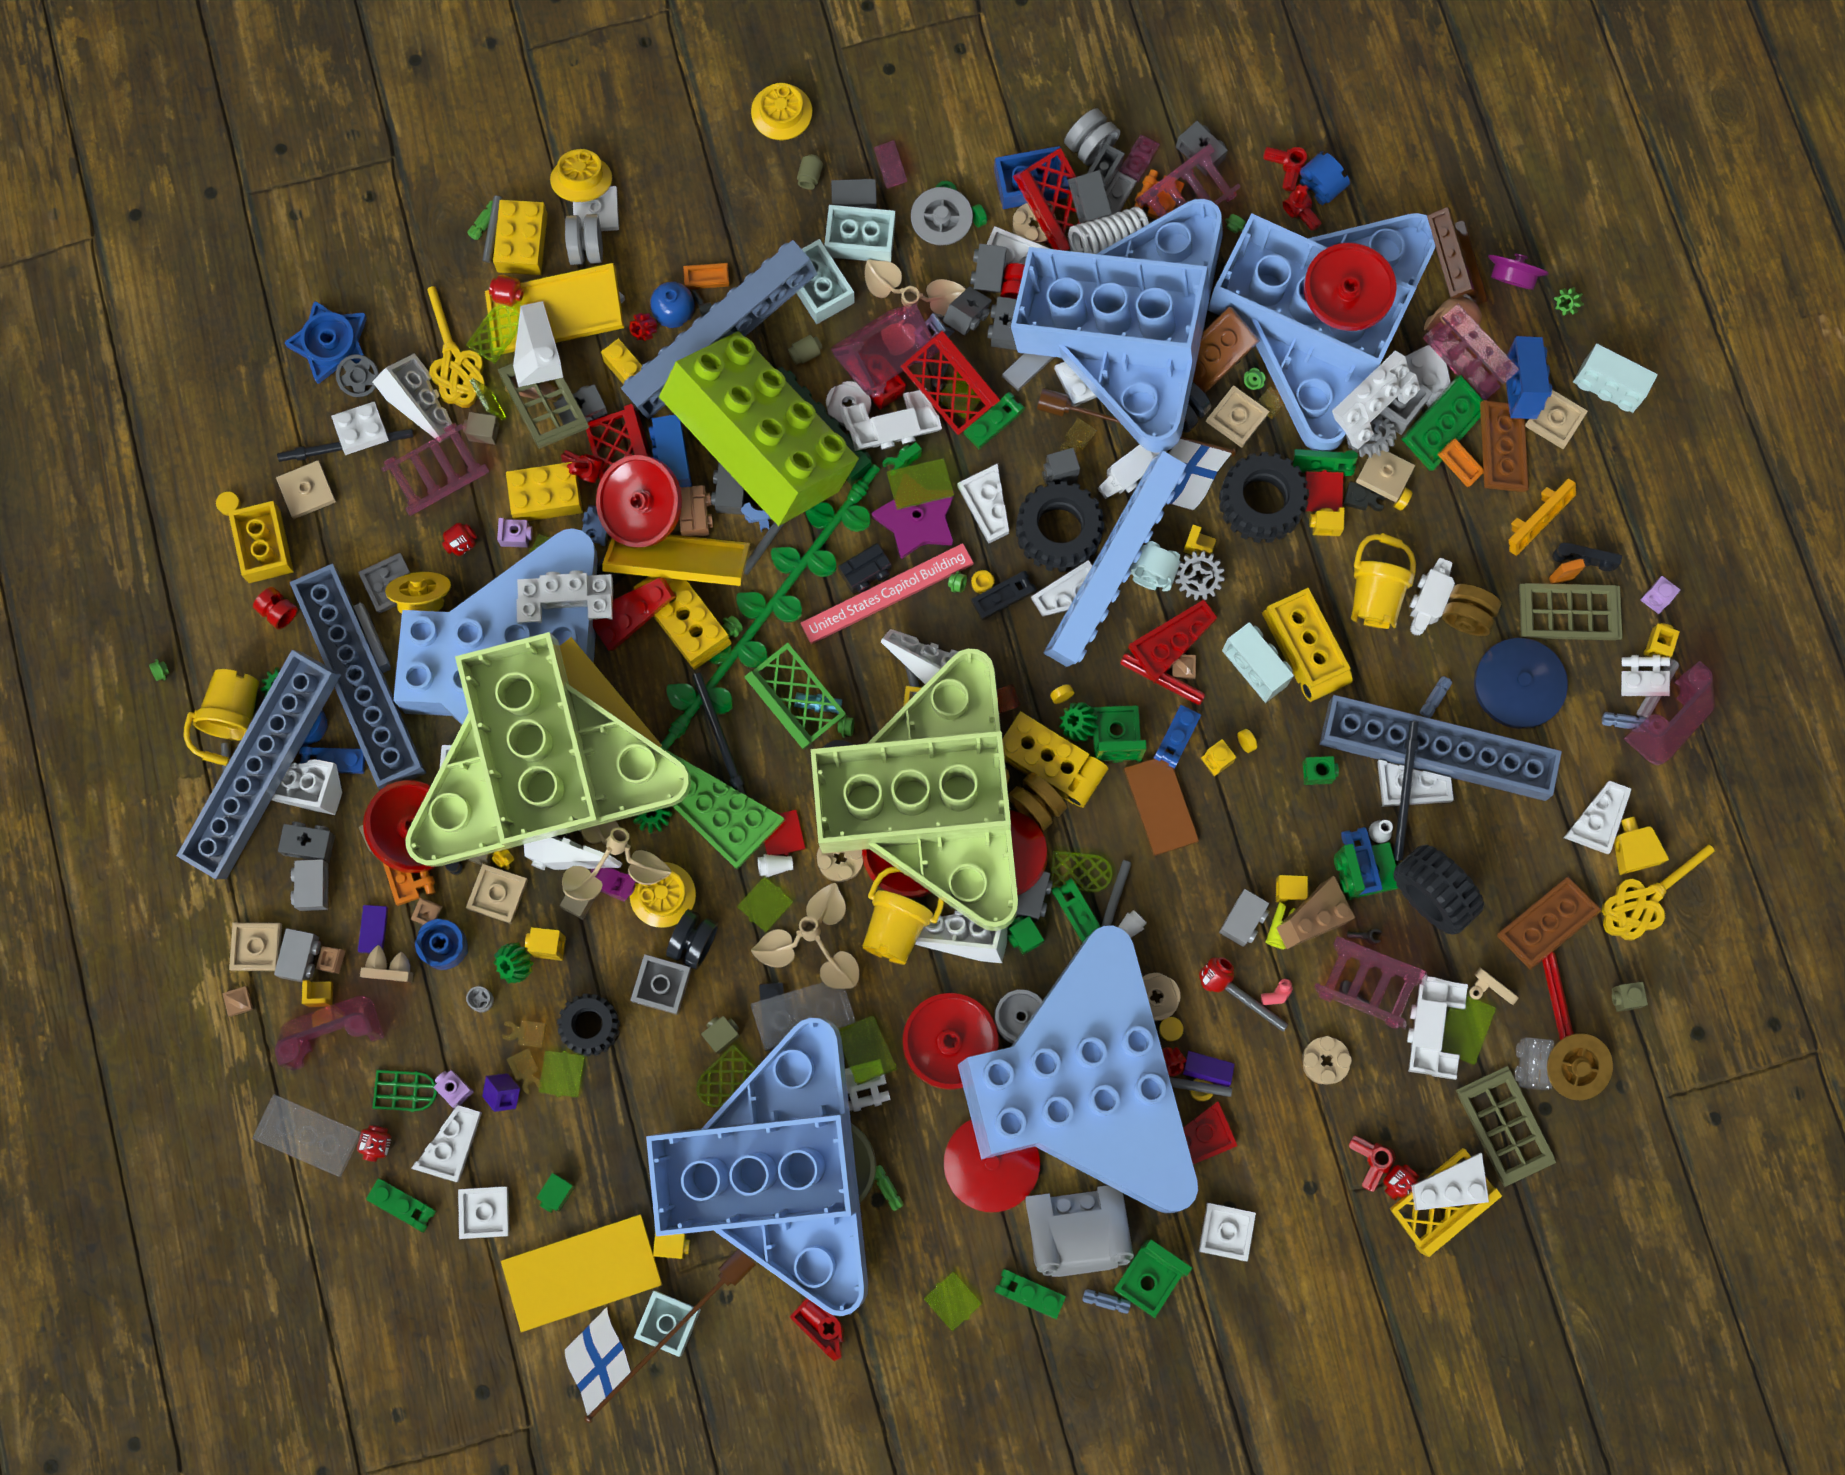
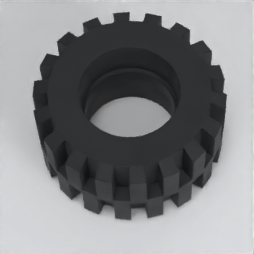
(574, 1010)

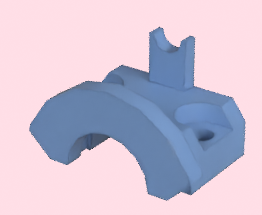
(753, 515)
(593, 526)

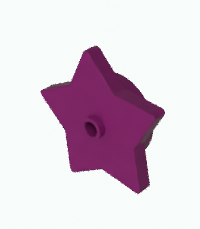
(915, 532)

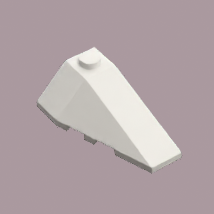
(410, 391)

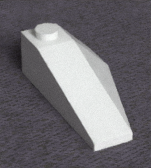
(535, 350)
(919, 658)
(311, 786)
(564, 853)
(964, 938)

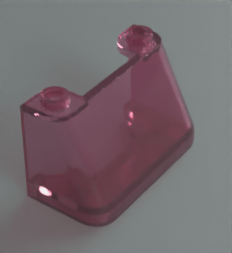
(882, 346)
(1660, 739)
(354, 1014)

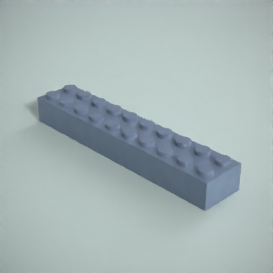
(739, 311)
(361, 683)
(1442, 748)
(258, 765)

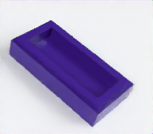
(372, 928)
(1208, 1069)

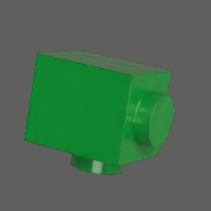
(1024, 935)

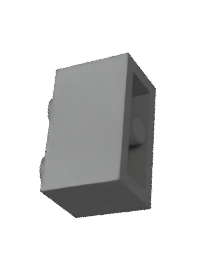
(310, 885)
(1244, 918)
(297, 955)

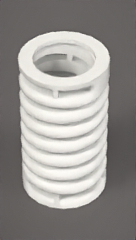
(1105, 230)

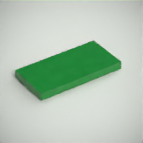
(1444, 420)

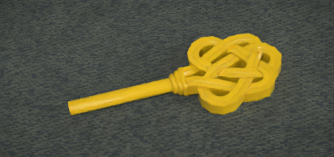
(457, 391)
(1626, 924)

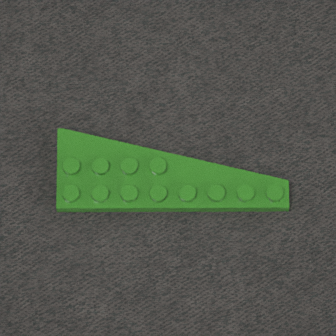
(725, 816)

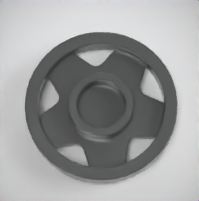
(357, 375)

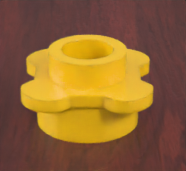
(503, 858)

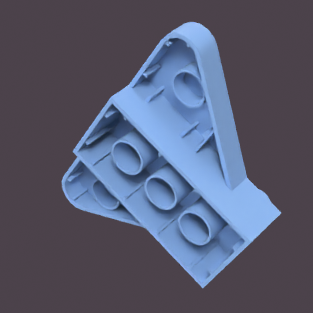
(1128, 317)
(1306, 357)
(430, 640)
(1089, 1082)
(775, 1171)

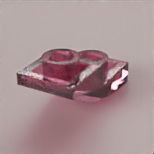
(1139, 158)
(890, 164)

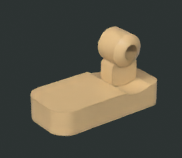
(1486, 980)

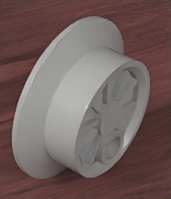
(941, 216)

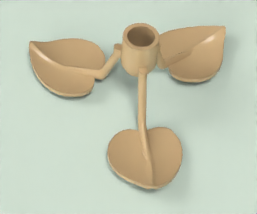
(885, 276)
(644, 867)
(777, 945)

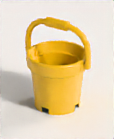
(1381, 585)
(224, 711)
(896, 922)

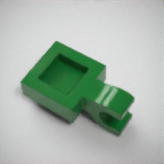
(906, 456)

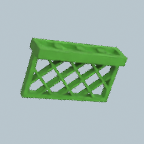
(779, 708)

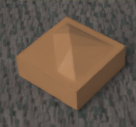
(1185, 667)
(426, 911)
(330, 960)
(238, 1001)

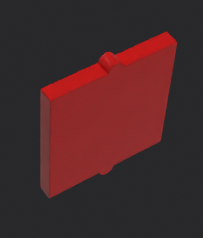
(1324, 490)
(786, 837)

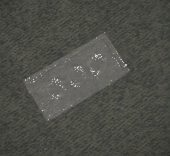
(779, 1014)
(307, 1135)

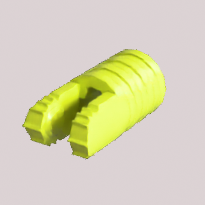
(1273, 936)

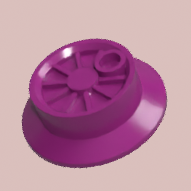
(1516, 271)

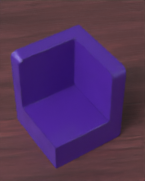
(501, 1092)

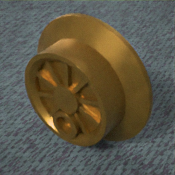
(1579, 1066)

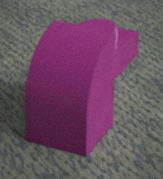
(615, 883)

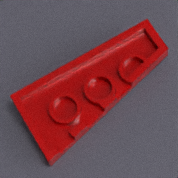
(632, 612)
(1169, 641)
(1208, 1134)

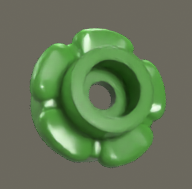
(1235, 223)
(1250, 382)
(957, 582)
(732, 626)
(159, 670)
(846, 726)

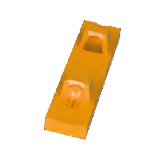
(1554, 503)

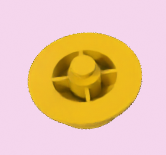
(781, 111)
(580, 176)
(418, 591)
(666, 900)

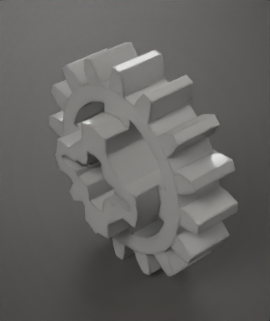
(1378, 441)
(1209, 572)

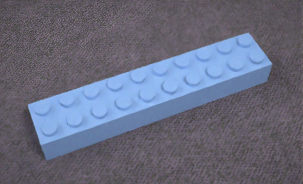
(1115, 558)

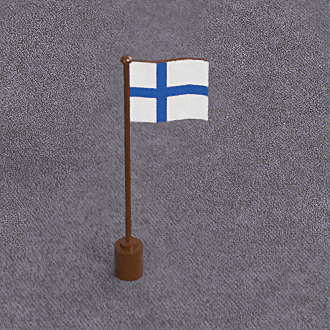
(1201, 458)
(600, 1359)

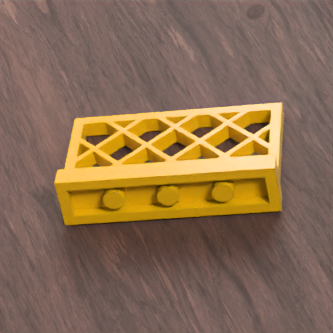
(1452, 1223)

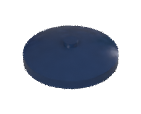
(1520, 683)

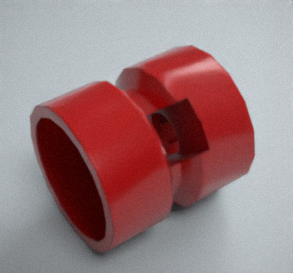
(1013, 276)
(272, 605)

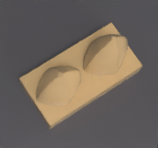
(376, 967)

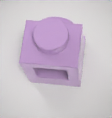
(519, 539)
(1660, 594)
(460, 1092)

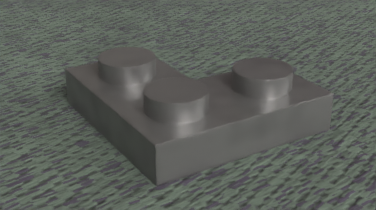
(379, 576)

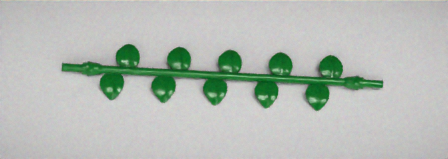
(785, 607)

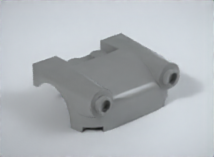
(1079, 1232)

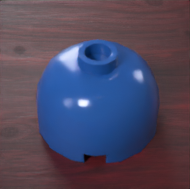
(672, 304)

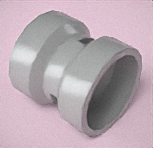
(476, 997)

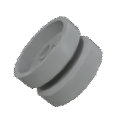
(1090, 135)
(584, 239)
(1009, 1006)

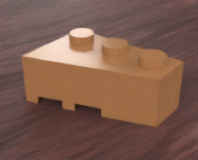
(1317, 914)

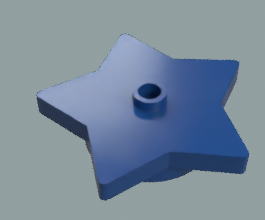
(315, 338)

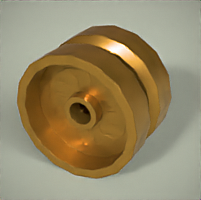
(1471, 610)
(1037, 800)

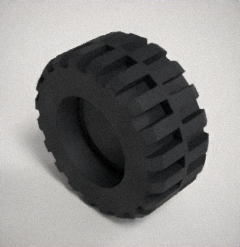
(1270, 470)
(1059, 498)
(1439, 889)

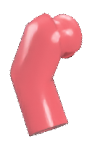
(1280, 994)

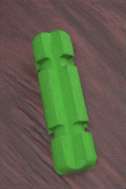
(481, 222)
(888, 1189)

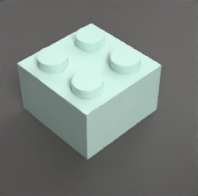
(661, 1317)

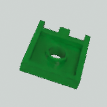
(1121, 747)
(1350, 874)
(1164, 1270)

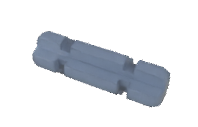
(1435, 697)
(1622, 720)
(1106, 1301)

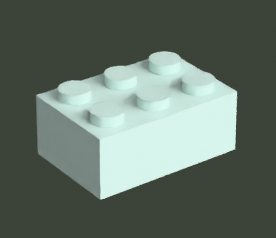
(860, 233)
(828, 289)
(1615, 378)
(1258, 662)

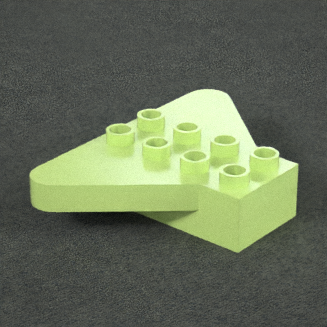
(535, 761)
(930, 793)

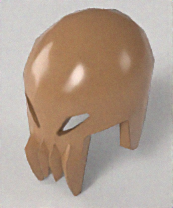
(1467, 304)

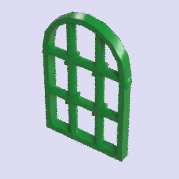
(395, 1097)

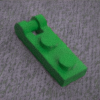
(993, 421)
(1323, 460)
(1076, 910)
(400, 1204)
(1031, 1294)

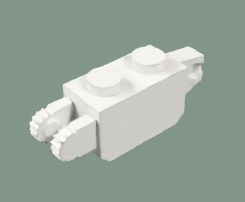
(1126, 472)
(1433, 596)

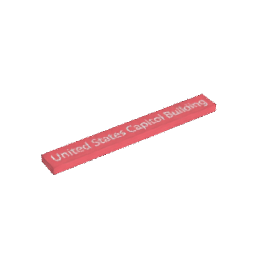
(886, 593)

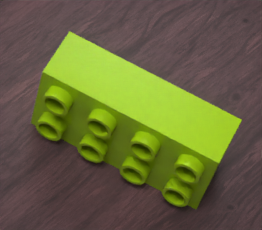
(758, 427)

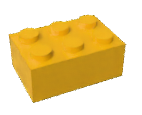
(520, 237)
(543, 492)
(260, 542)

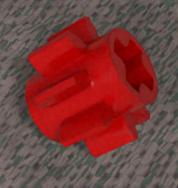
(643, 326)
(1174, 1060)

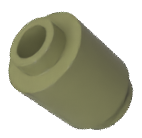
(809, 171)
(805, 349)

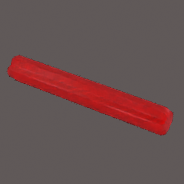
(1165, 680)
(1557, 996)

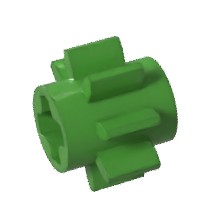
(1562, 301)

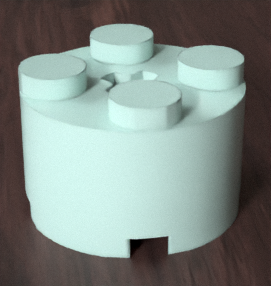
(1155, 567)

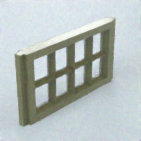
(561, 431)
(1613, 611)
(1526, 1167)

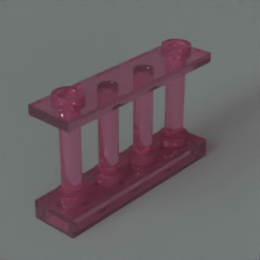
(1186, 172)
(1461, 361)
(434, 491)
(1368, 959)

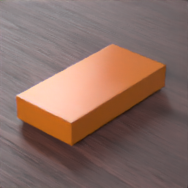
(706, 276)
(1461, 462)
(1567, 571)

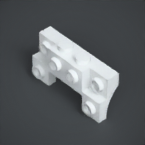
(1373, 395)
(893, 427)
(564, 591)
(1428, 1027)

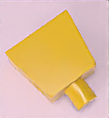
(1637, 848)

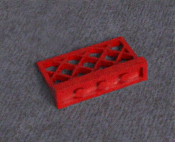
(1040, 206)
(964, 369)
(635, 430)

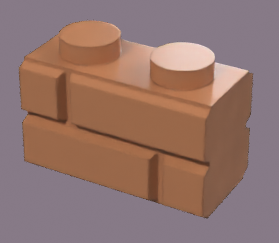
(694, 512)

